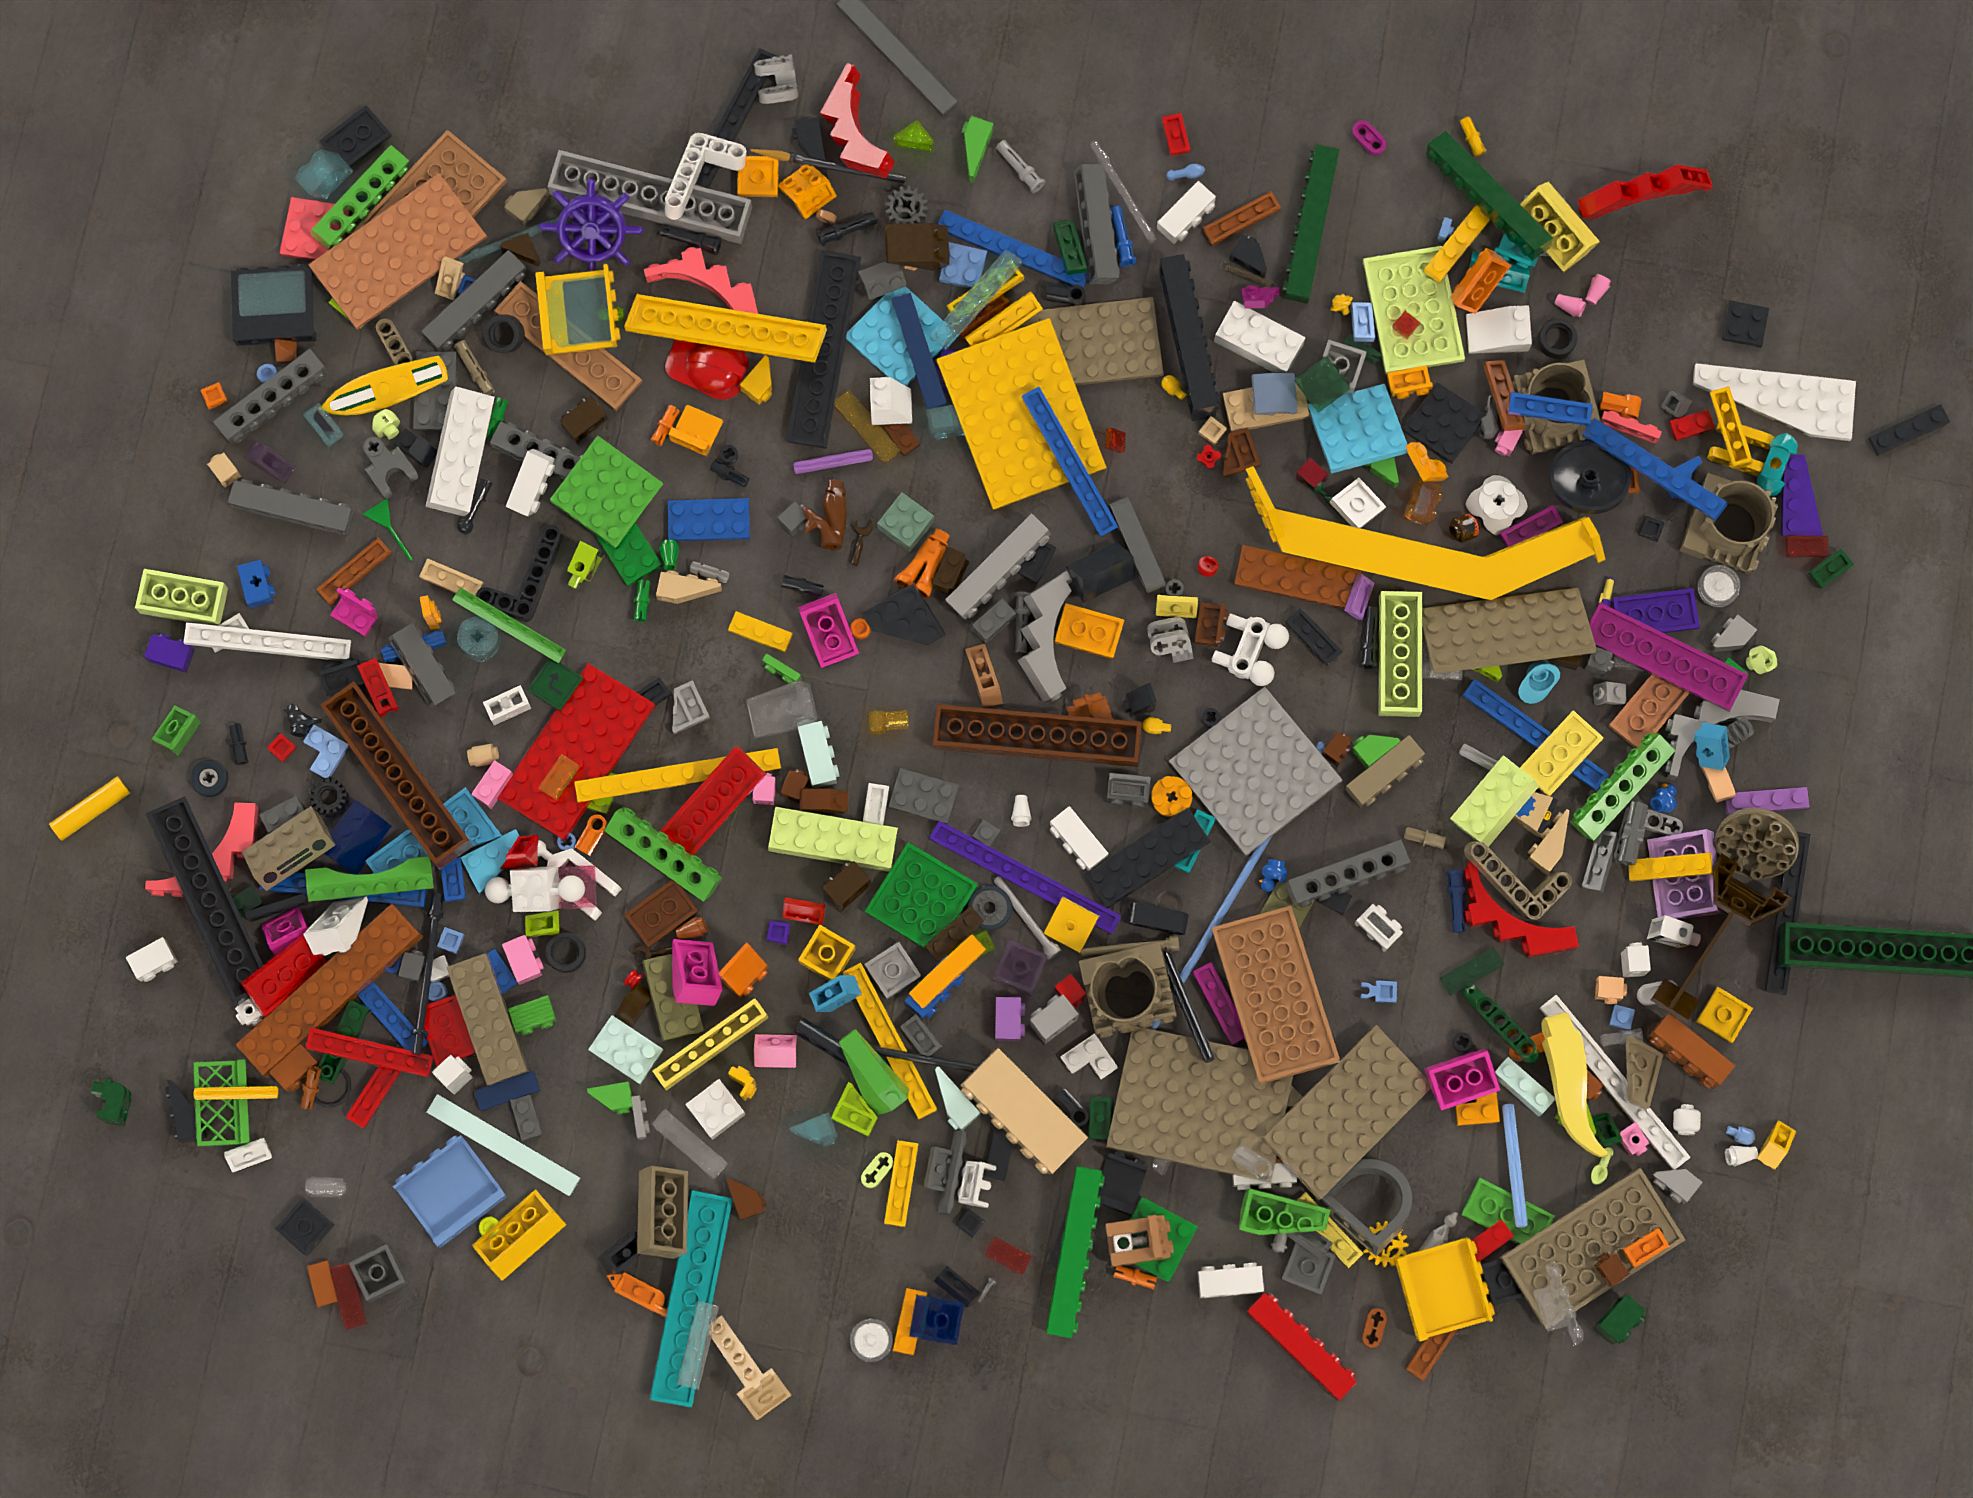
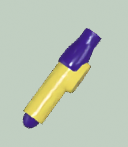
(1606, 596)

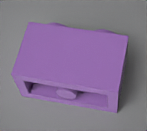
(1009, 1019)

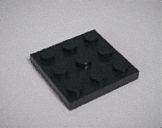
(1444, 422)

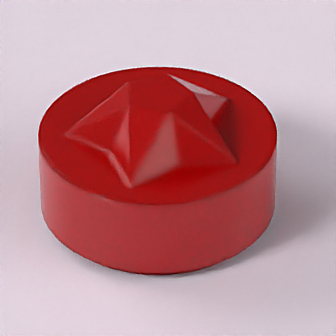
(1207, 566)

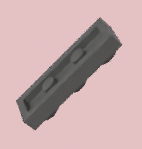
(1600, 861)

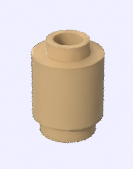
(482, 755)

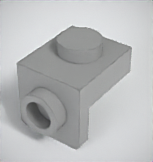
(1609, 693)

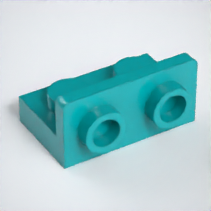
(1511, 250)

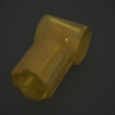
(882, 722)

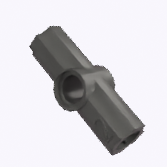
(1632, 833)

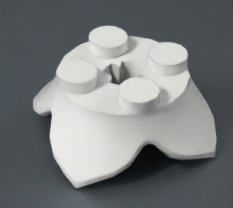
(1495, 517)

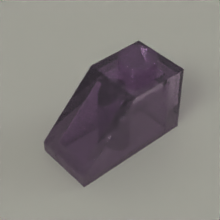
(270, 461)

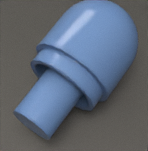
(1741, 1134)

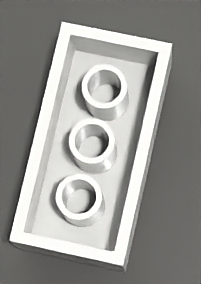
(1259, 339)

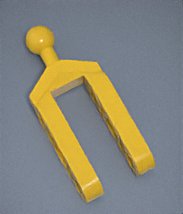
(1752, 437)

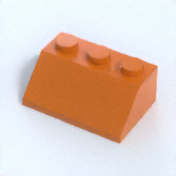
(1480, 281)

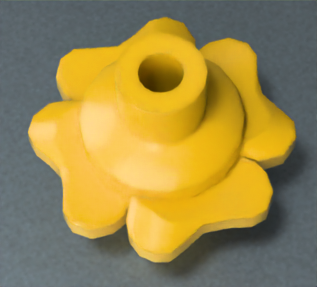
(1341, 303)

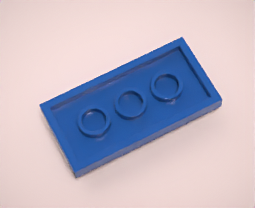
(708, 519)

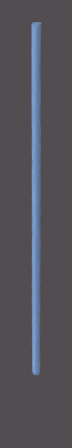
(1224, 908)

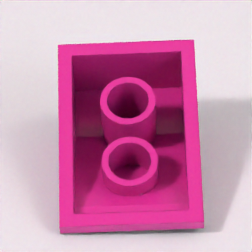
(828, 630)
(695, 973)

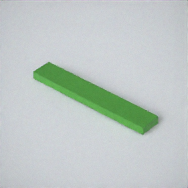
(509, 625)

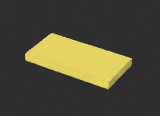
(1561, 753)

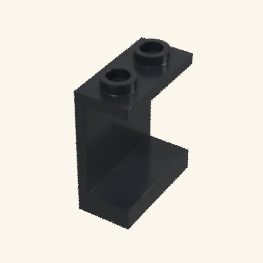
(1121, 1182)

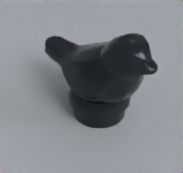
(299, 721)

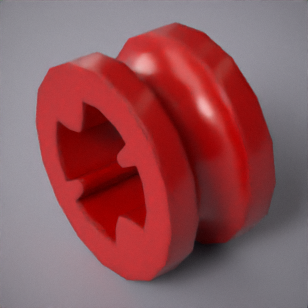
(633, 979)

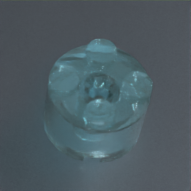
(487, 645)

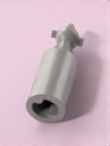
(1440, 1235)

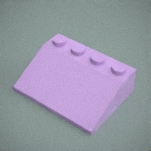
(1690, 894)

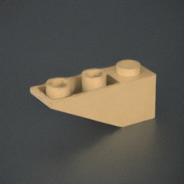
(679, 588)
(1551, 848)

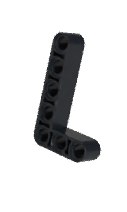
(530, 581)

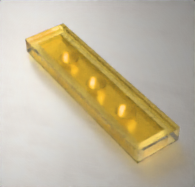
(862, 423)

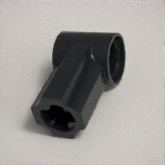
(1063, 294)
(1070, 1107)

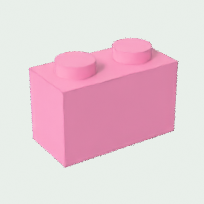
(492, 784)
(522, 959)

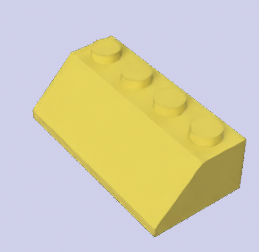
(1570, 235)

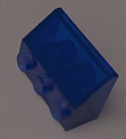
(357, 837)

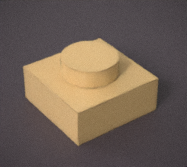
(1212, 430)

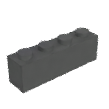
(422, 665)

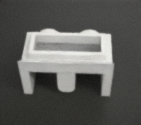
(1379, 926)
(973, 1182)

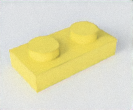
(1176, 606)

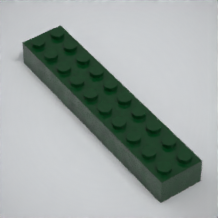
(1875, 950)

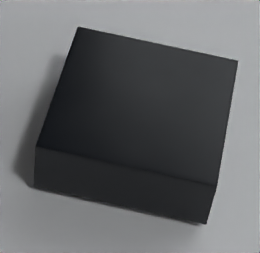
(1651, 528)
(970, 1223)

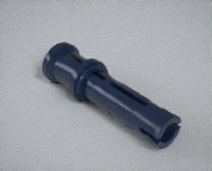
(1456, 892)

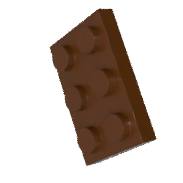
(661, 913)

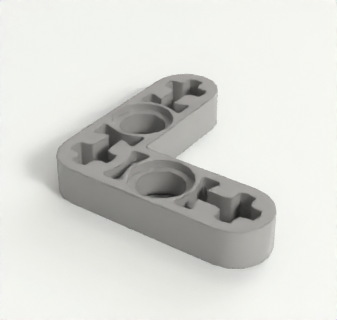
(1666, 830)

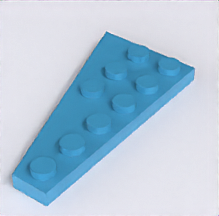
(464, 811)

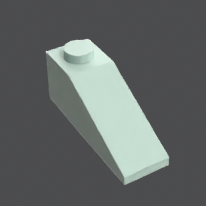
(957, 1105)

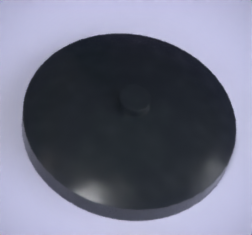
(1589, 478)

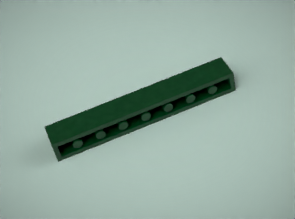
(1488, 195)
(1312, 223)

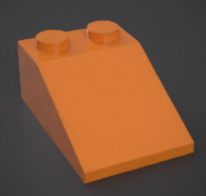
(743, 971)

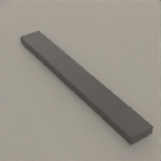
(898, 55)

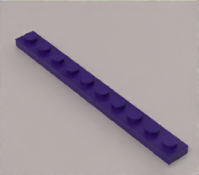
(1018, 873)

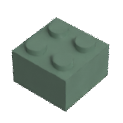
(905, 522)

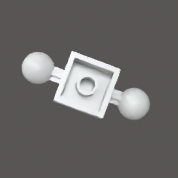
(535, 889)

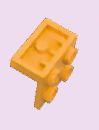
(807, 190)
(696, 430)

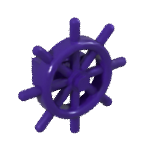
(591, 224)

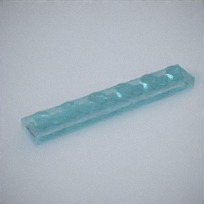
(975, 299)

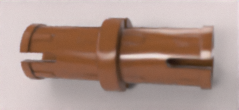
(310, 1087)

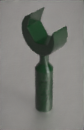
(1319, 489)

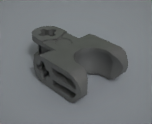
(385, 464)

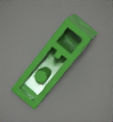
(976, 138)

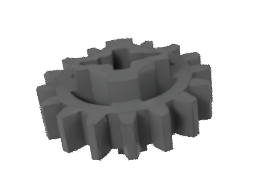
(912, 201)

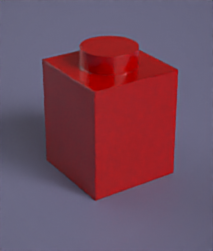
(1071, 990)

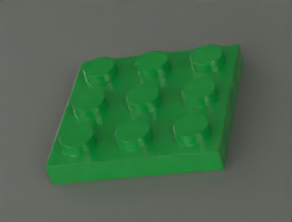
(1180, 1233)

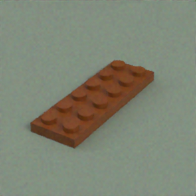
(1295, 577)

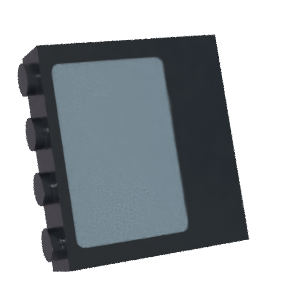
(272, 305)

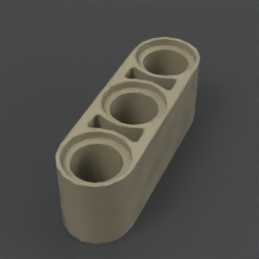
(392, 338)

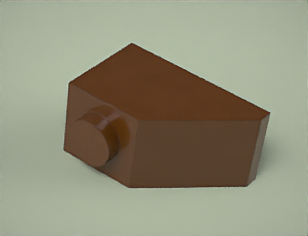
(824, 801)
(746, 1200)

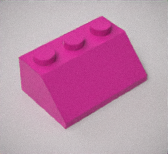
(1462, 1079)

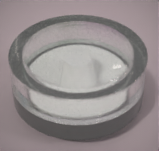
(1718, 586)
(871, 1340)

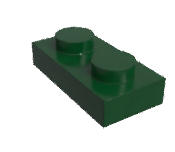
(1831, 568)
(1099, 1118)

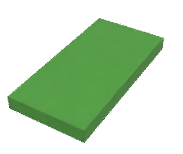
(1490, 1204)

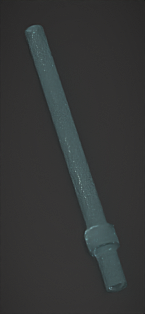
(477, 254)

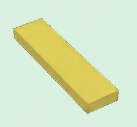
(1342, 1244)

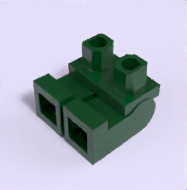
(117, 1101)

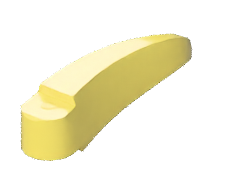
(1569, 1078)

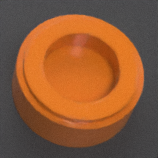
(860, 629)

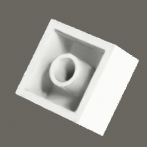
(715, 1109)

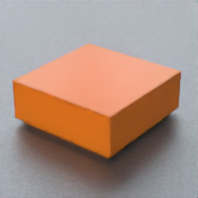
(214, 395)

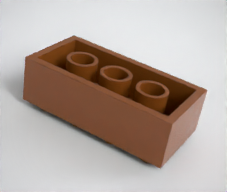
(1690, 1051)

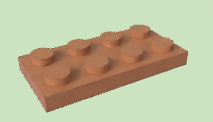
(1647, 710)

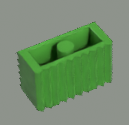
(532, 1015)

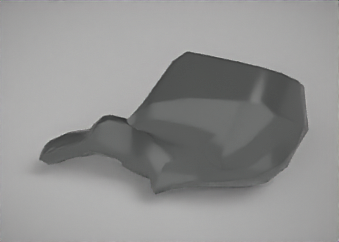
(1489, 427)

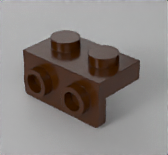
(1209, 624)

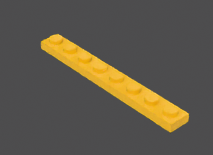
(889, 1038)

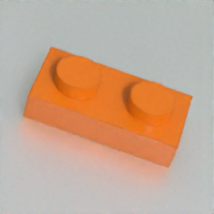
(1645, 1247)

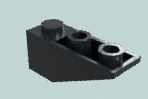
(183, 1114)

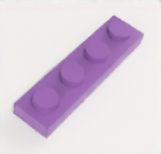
(1769, 799)

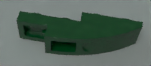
(351, 1026)

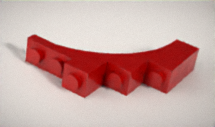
(1536, 940)

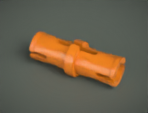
(665, 425)
(1135, 1277)

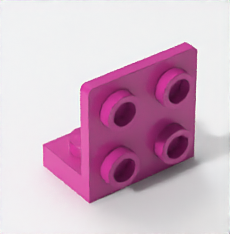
(354, 613)

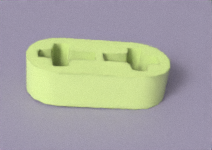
(880, 1173)

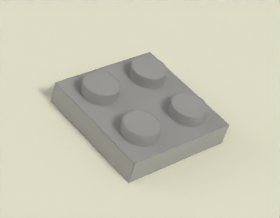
(892, 970)

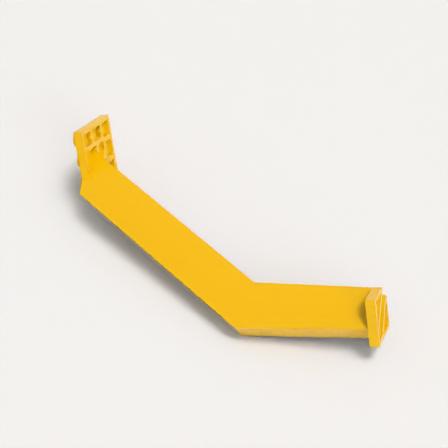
(1425, 563)

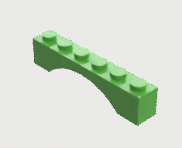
(330, 884)

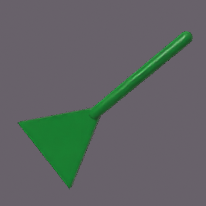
(381, 515)

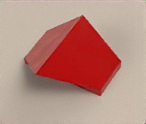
(522, 853)

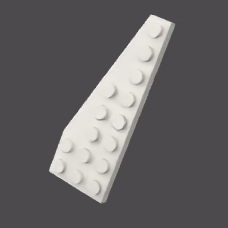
(1802, 402)

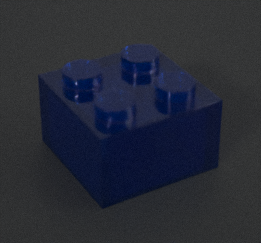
(936, 1319)

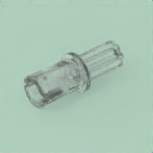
(1620, 1037)

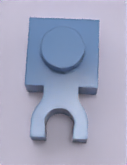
(1382, 991)

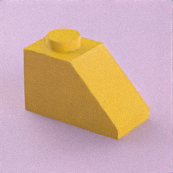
(758, 382)
(1776, 1145)

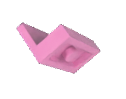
(775, 1051)

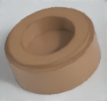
(826, 217)

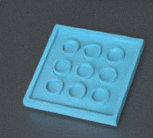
(881, 339)
(1359, 429)

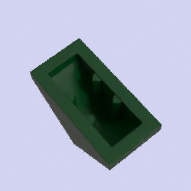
(1606, 1130)

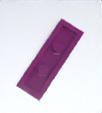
(1533, 526)

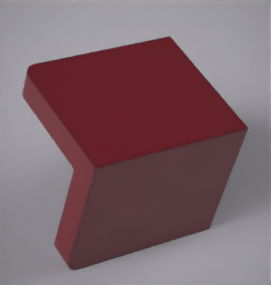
(1311, 473)

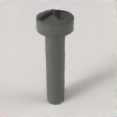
(991, 1281)

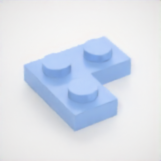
(330, 750)

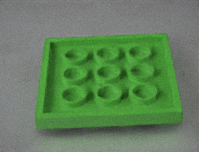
(606, 492)

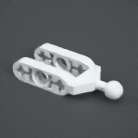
(561, 859)

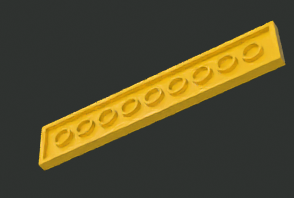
(725, 328)

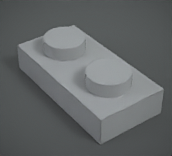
(639, 1108)

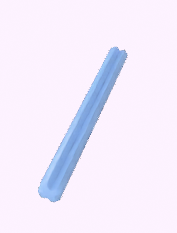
(1514, 1165)

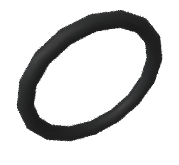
(343, 1098)

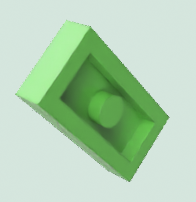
(773, 665)

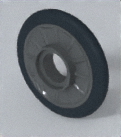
(999, 898)

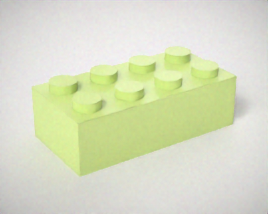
(181, 597)
(1494, 801)

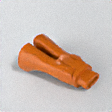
(931, 554)

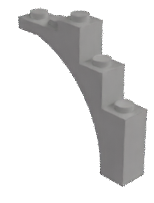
(1683, 728)

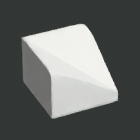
(439, 969)

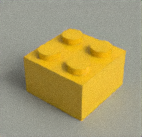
(827, 954)

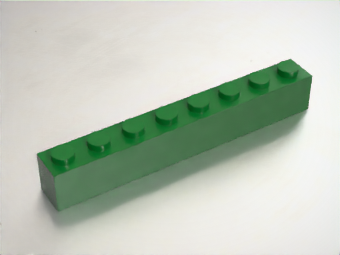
(1073, 1251)

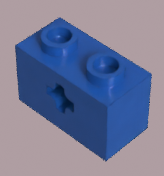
(249, 574)

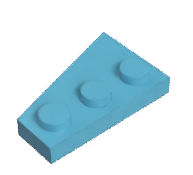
(486, 861)

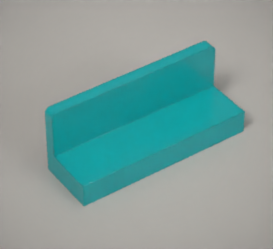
(1514, 279)

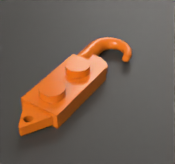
(639, 1292)

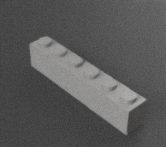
(998, 567)

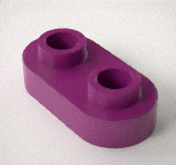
(1370, 137)

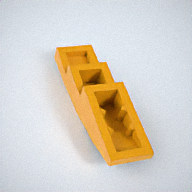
(947, 971)

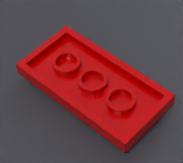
(282, 975)

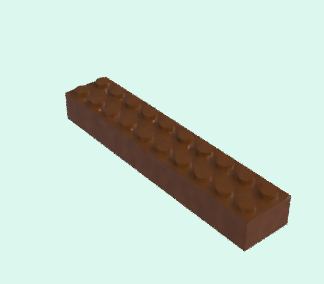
(1037, 735)
(396, 775)

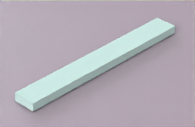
(503, 1145)

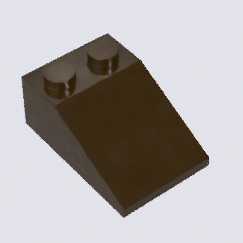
(917, 245)

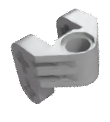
(785, 79)
(1172, 641)

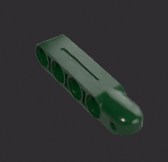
(1478, 1001)

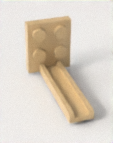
(761, 1390)

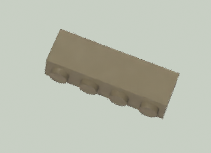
(1385, 771)

